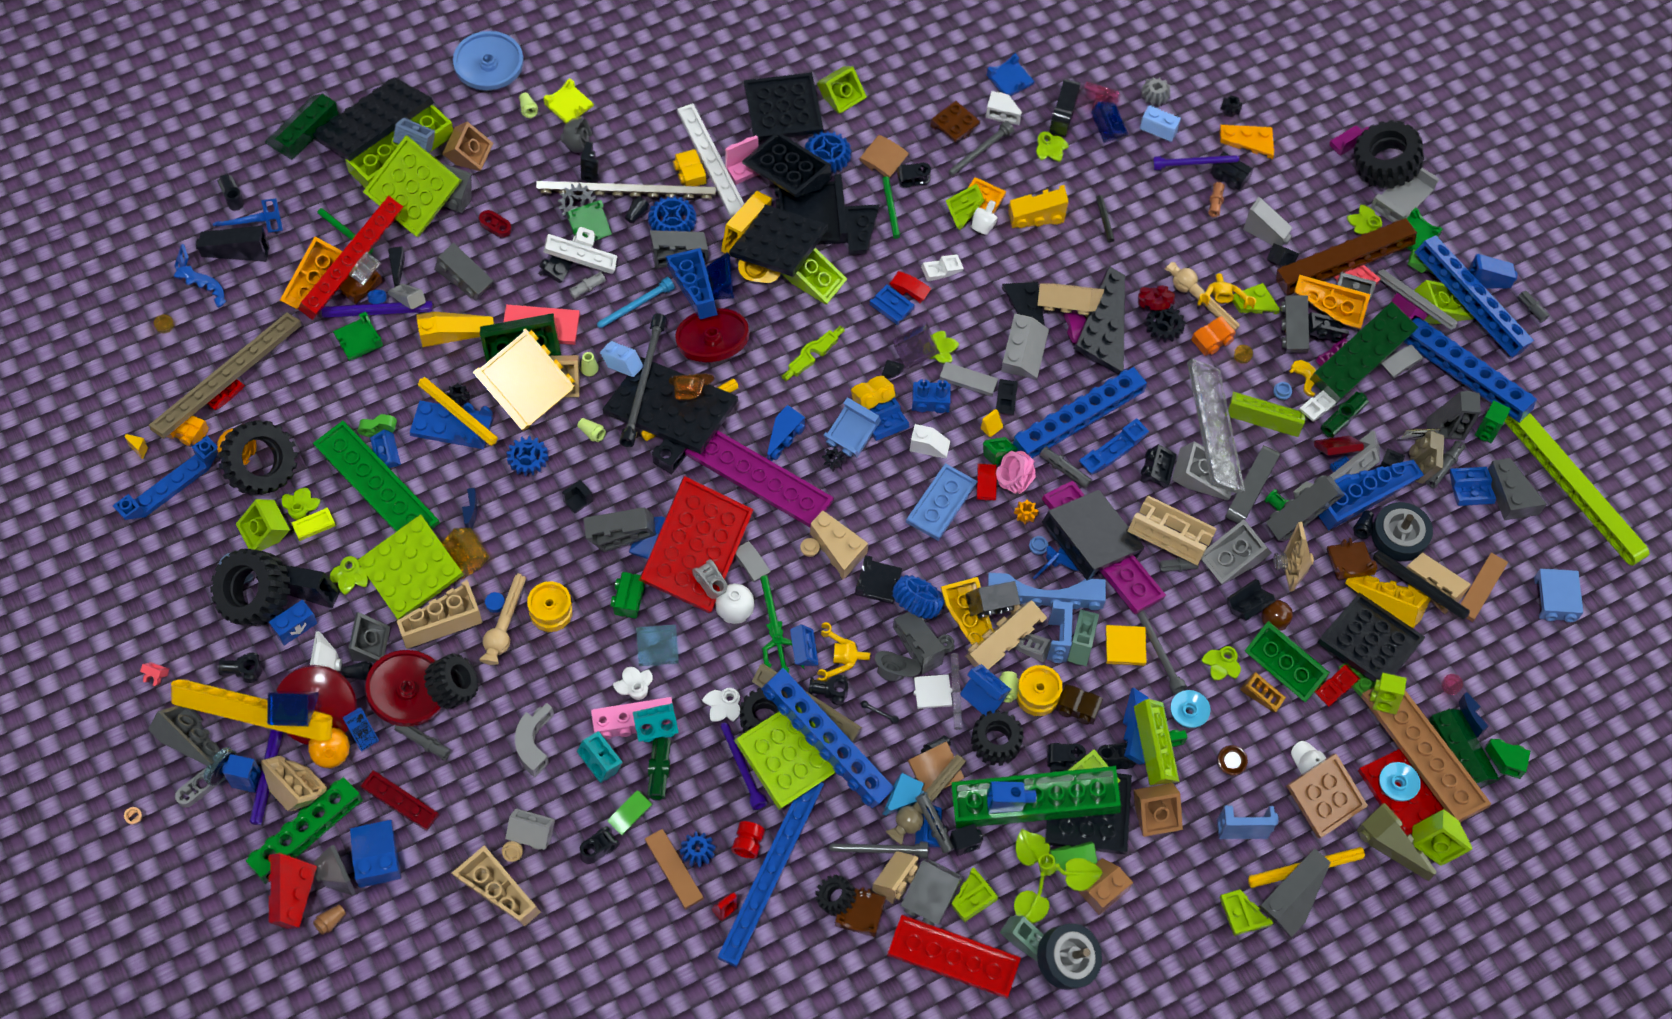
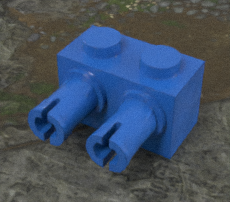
(931, 396)

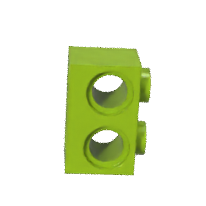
(1388, 693)

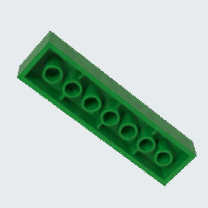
(1057, 797)

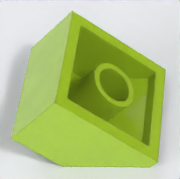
(842, 89)
(262, 525)
(1441, 838)

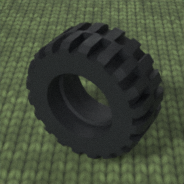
(1389, 136)
(282, 452)
(229, 582)

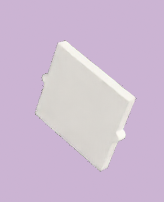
(933, 691)

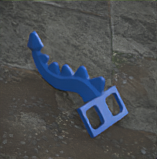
(260, 217)
(198, 278)
(1056, 558)

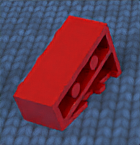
(290, 889)

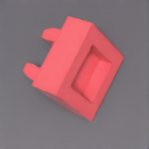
(154, 670)

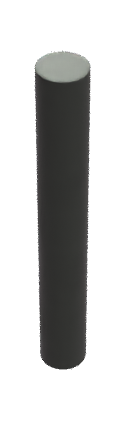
(1105, 219)

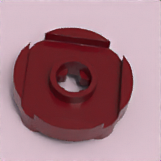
(1156, 298)

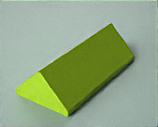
(1266, 414)
(1156, 742)

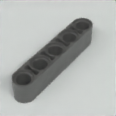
(1253, 484)

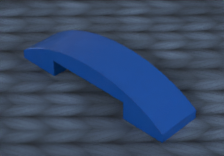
(1115, 448)

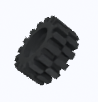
(828, 888)

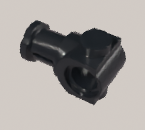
(240, 667)
(827, 688)

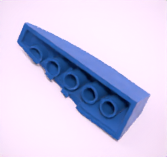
(1368, 489)

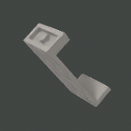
(1400, 201)

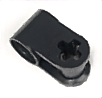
(911, 174)
(1064, 754)
(1115, 756)
(601, 842)

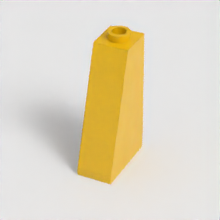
(743, 219)

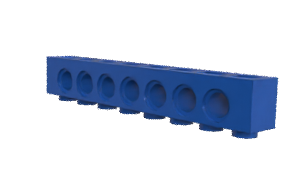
(1474, 296)
(1470, 370)
(1105, 404)
(837, 739)

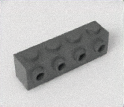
(1305, 507)

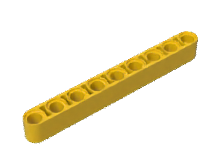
(242, 708)

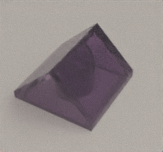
(916, 345)

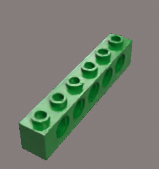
(316, 828)

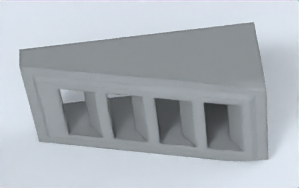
(408, 295)
(1035, 653)

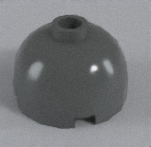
(576, 134)

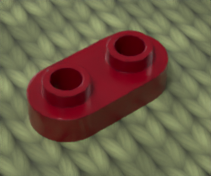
(497, 223)

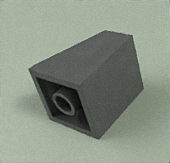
(931, 892)

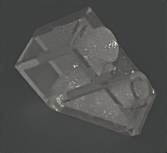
(365, 268)

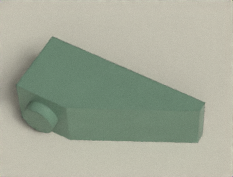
(1083, 637)
(1022, 935)

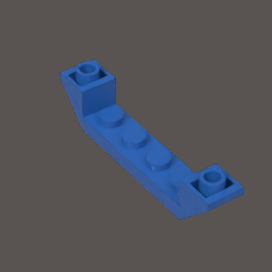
(170, 485)

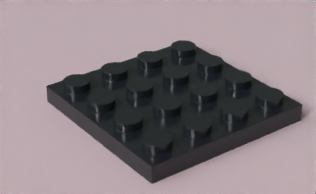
(783, 105)
(779, 240)
(1371, 639)
(1106, 831)

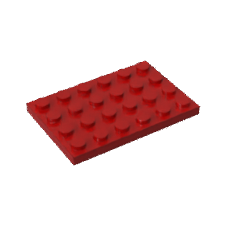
(696, 529)

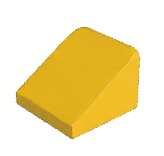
(992, 423)
(137, 444)

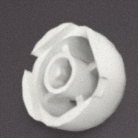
(735, 604)

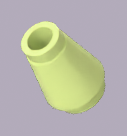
(528, 106)
(589, 365)
(592, 430)

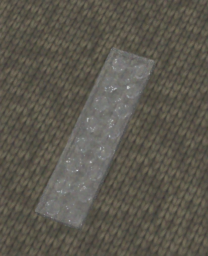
(1215, 426)

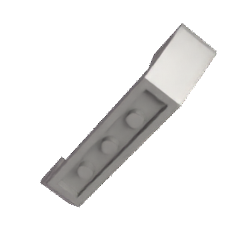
(1362, 461)

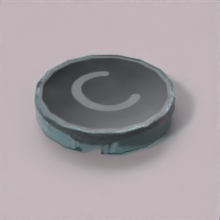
(214, 773)

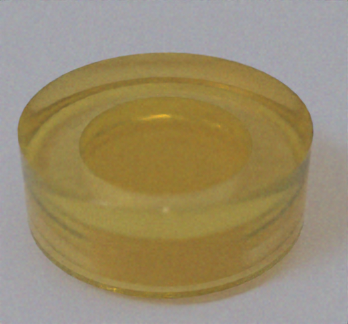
(163, 323)
(1243, 354)

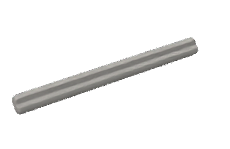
(1417, 299)

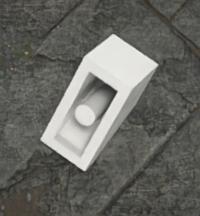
(1003, 108)
(929, 442)

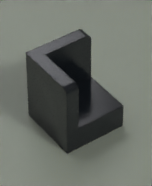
(1282, 255)
(577, 496)

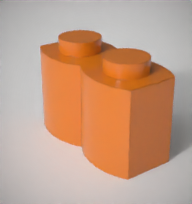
(1213, 336)

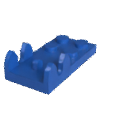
(438, 424)

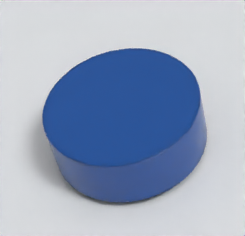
(376, 296)
(494, 602)

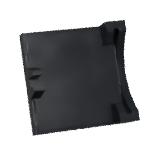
(877, 580)

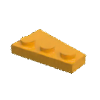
(1249, 137)

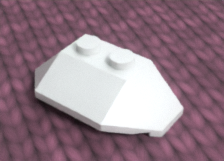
(324, 653)

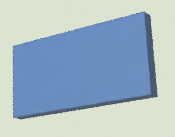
(941, 502)

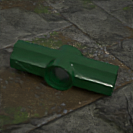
(1350, 408)
(659, 768)

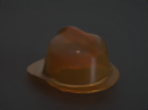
(690, 386)

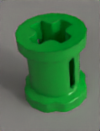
(1276, 500)

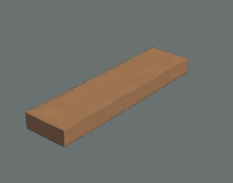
(1483, 585)
(673, 869)

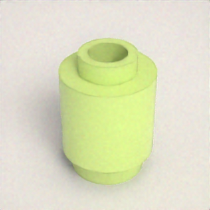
(1011, 680)

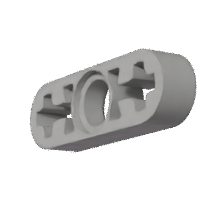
(186, 789)

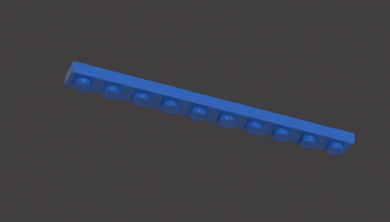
(768, 876)

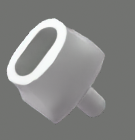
(984, 219)

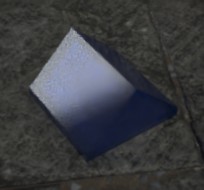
(1108, 121)
(720, 277)
(291, 707)

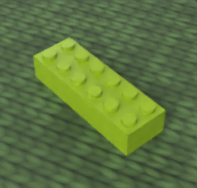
(369, 162)

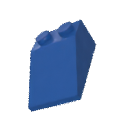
(374, 854)

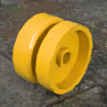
(550, 606)
(1039, 690)

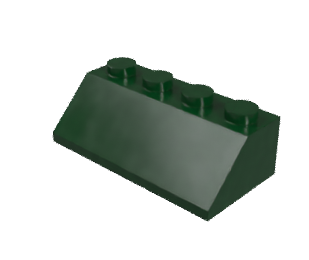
(298, 130)
(499, 335)
(1464, 744)

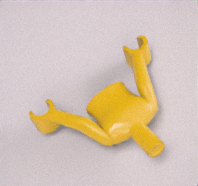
(1223, 293)
(844, 653)

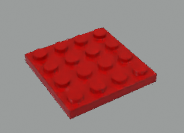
(1410, 811)

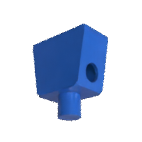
(1008, 797)

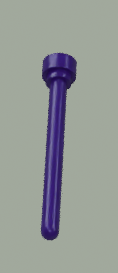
(1160, 162)
(757, 800)

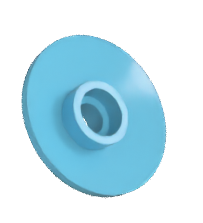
(1193, 701)
(1405, 776)

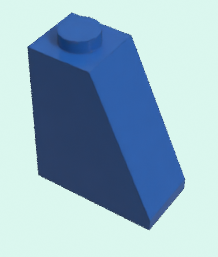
(1493, 272)

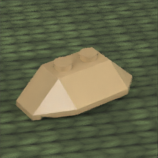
(291, 782)

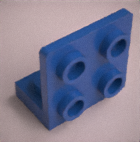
(984, 690)

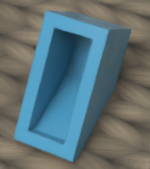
(903, 794)

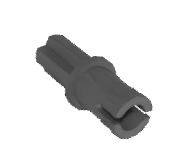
(1533, 306)
(1177, 565)

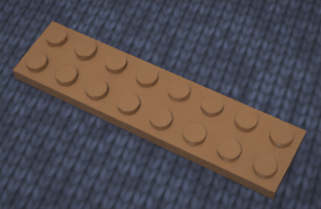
(1432, 758)

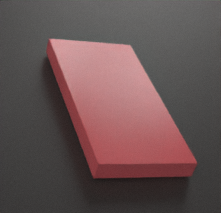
(565, 319)

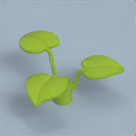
(1032, 849)

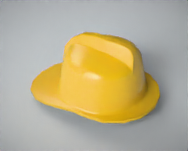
(757, 273)

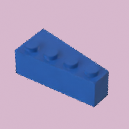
(692, 278)

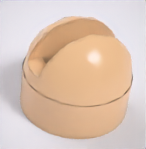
(131, 812)

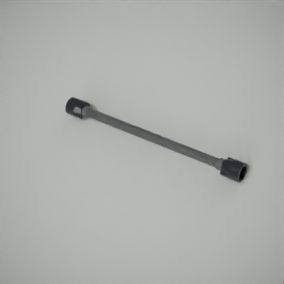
(629, 434)

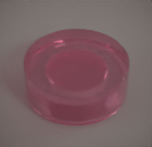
(1452, 684)

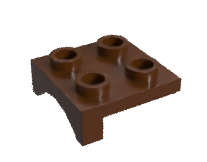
(955, 121)
(356, 291)
(1351, 560)
(864, 914)

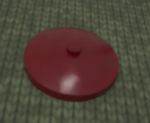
(712, 337)
(398, 689)
(334, 698)

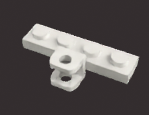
(581, 251)

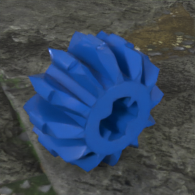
(697, 857)

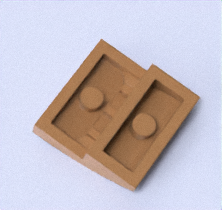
(883, 156)
(931, 763)

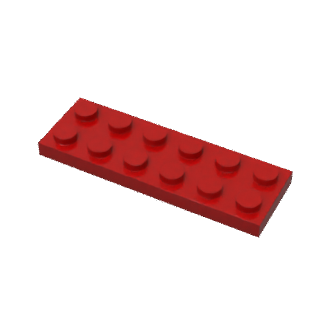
(954, 956)

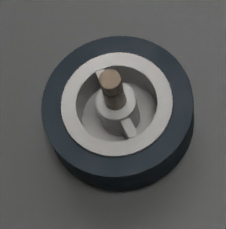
(1402, 531)
(1069, 956)

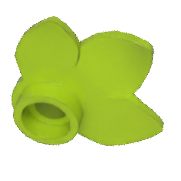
(1052, 148)
(1365, 220)
(945, 347)
(299, 503)
(349, 577)
(1220, 665)

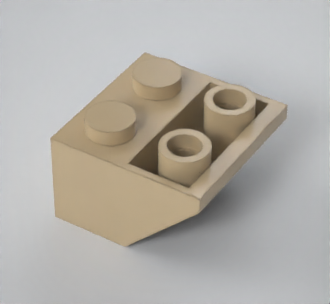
(895, 876)

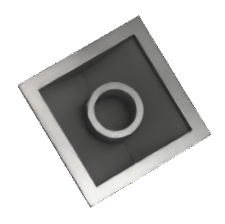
(368, 639)

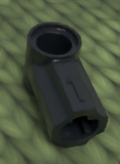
(231, 192)

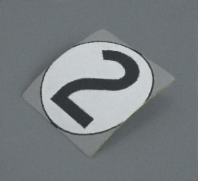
(1416, 434)

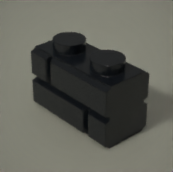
(1234, 174)

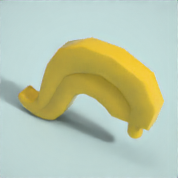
(1307, 370)

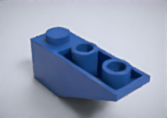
(786, 427)

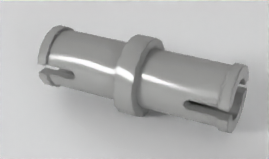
(587, 285)

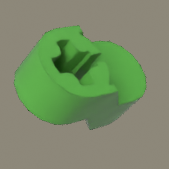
(371, 427)

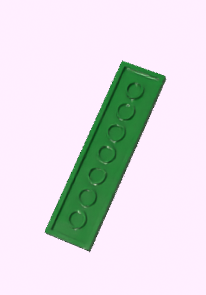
(372, 478)

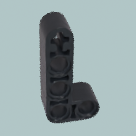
(1064, 108)

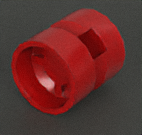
(748, 837)

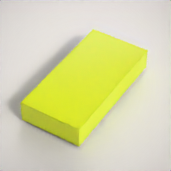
(313, 524)

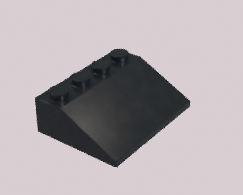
(789, 165)

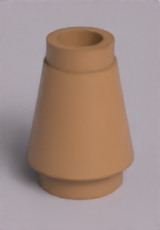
(328, 920)

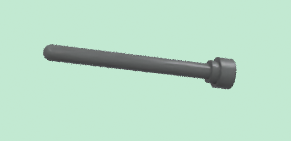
(1005, 130)
(1176, 683)
(919, 850)

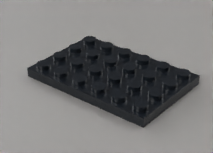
(371, 118)
(681, 421)

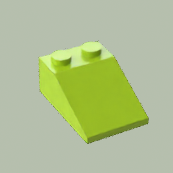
(818, 277)
(1441, 297)

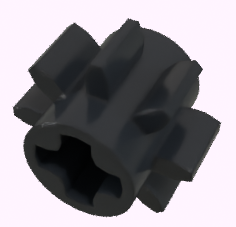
(1231, 106)
(458, 394)
(837, 463)

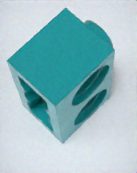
(654, 717)
(599, 757)

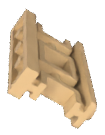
(1182, 544)

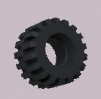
(451, 681)
(751, 704)
(1002, 723)

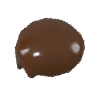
(1278, 614)
(1232, 760)

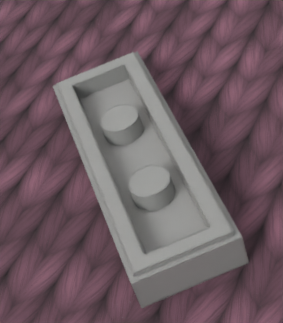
(968, 379)

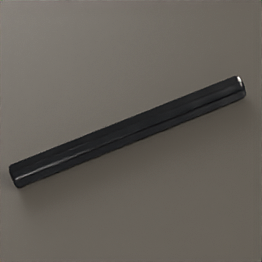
(1421, 584)

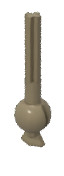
(910, 818)

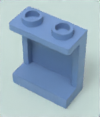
(852, 428)
(1559, 594)
(1061, 615)
(1246, 827)

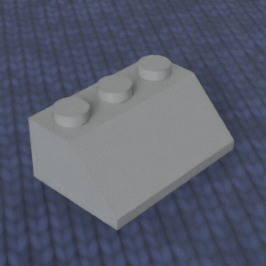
(1025, 347)

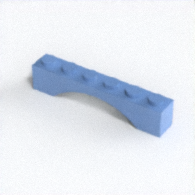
(1085, 594)

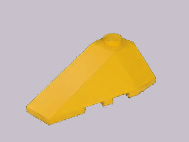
(449, 327)
(1402, 602)
(956, 603)

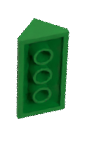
(1287, 662)

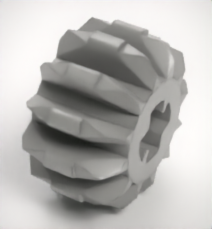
(1156, 91)

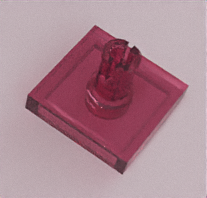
(1102, 93)

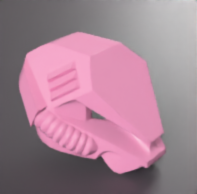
(1016, 471)

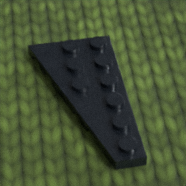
(1104, 329)

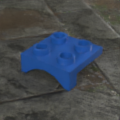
(1010, 76)

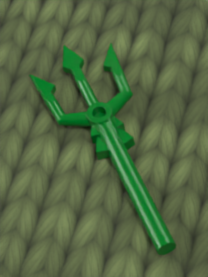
(774, 627)

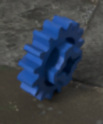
(527, 457)

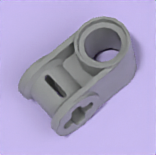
(710, 577)

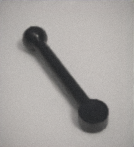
(894, 719)

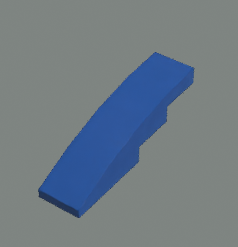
(1134, 747)

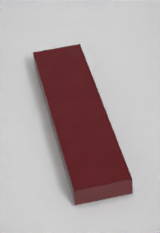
(399, 800)

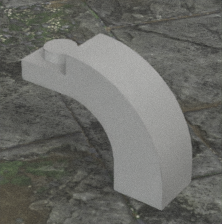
(529, 755)

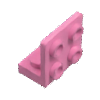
(735, 155)

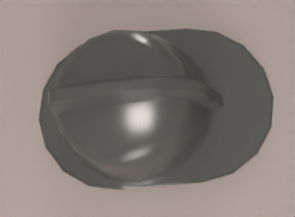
(895, 667)

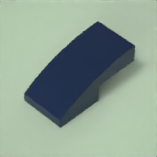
(470, 512)
(1469, 708)

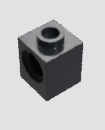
(966, 839)

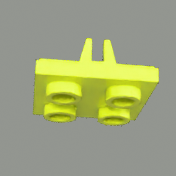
(568, 102)

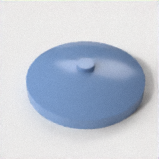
(488, 60)

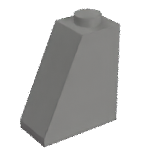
(1267, 224)

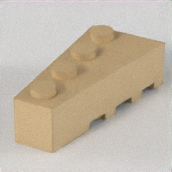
(441, 617)
(1005, 635)
(492, 882)

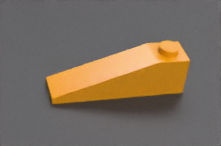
(311, 268)
(1339, 302)

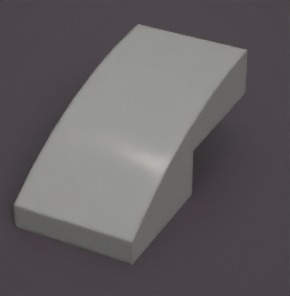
(1402, 360)
(751, 561)

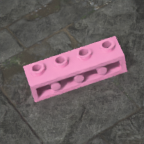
(619, 719)

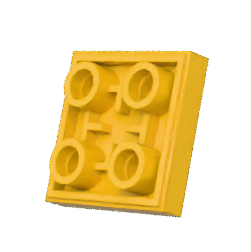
(1125, 645)

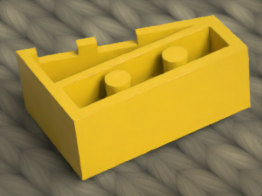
(1039, 209)

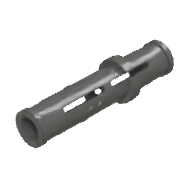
(1449, 458)
(1068, 469)
(429, 743)
(945, 843)

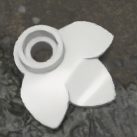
(632, 681)
(721, 706)

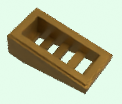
(1259, 697)

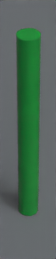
(891, 208)
(343, 229)

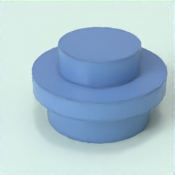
(1282, 390)
(1038, 545)

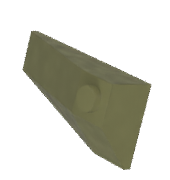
(1384, 834)

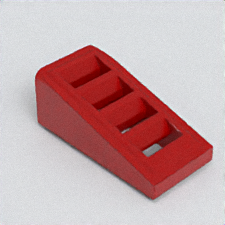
(725, 906)

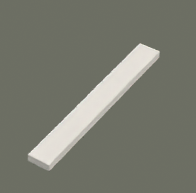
(711, 159)

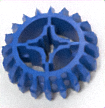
(831, 149)
(671, 210)
(918, 597)

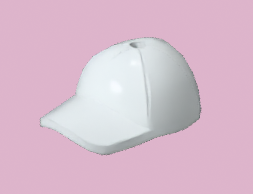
(1306, 756)

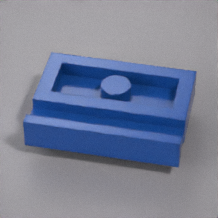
(892, 304)

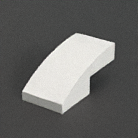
(943, 268)
(1318, 406)

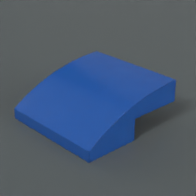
(891, 419)
(1472, 486)

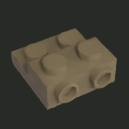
(1428, 454)

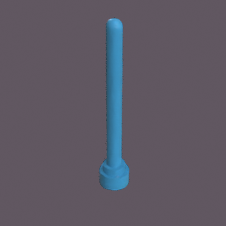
(665, 286)

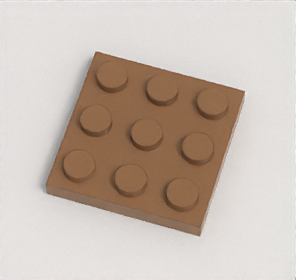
(1327, 795)

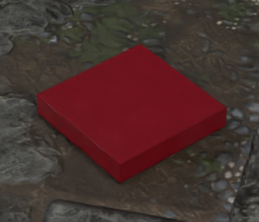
(1339, 445)

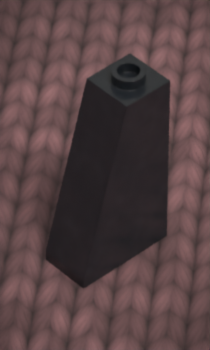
(235, 244)
(311, 586)

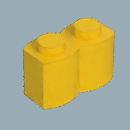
(690, 168)
(873, 392)

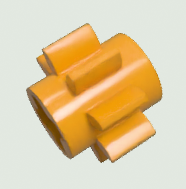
(1026, 511)

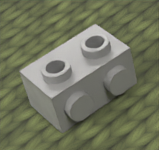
(530, 829)

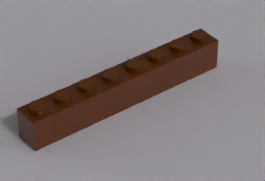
(1348, 254)

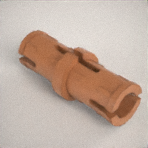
(1216, 199)

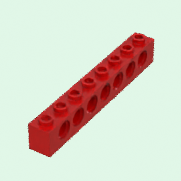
(343, 265)

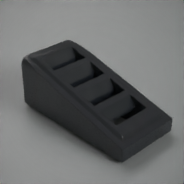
(397, 259)

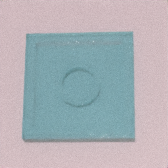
(657, 645)

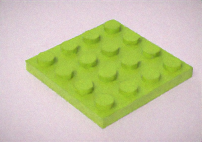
(415, 182)
(410, 567)
(783, 758)

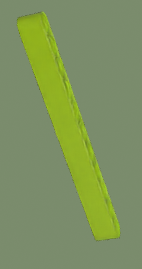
(1579, 489)

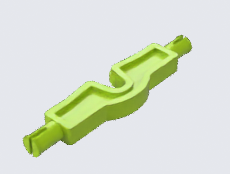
(805, 359)

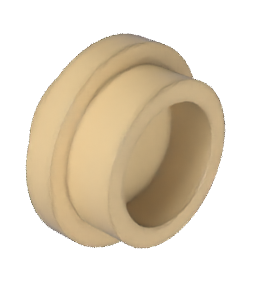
(809, 547)
(512, 851)

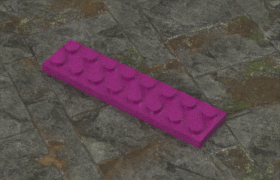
(763, 478)
(1126, 576)

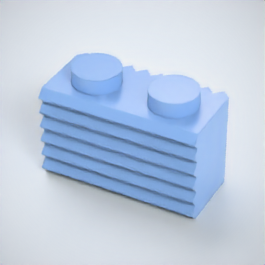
(1160, 123)
(621, 358)

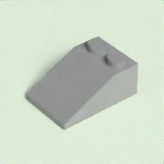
(1193, 472)
(1235, 553)

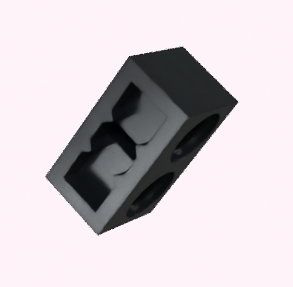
(675, 452)

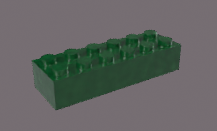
(1364, 352)

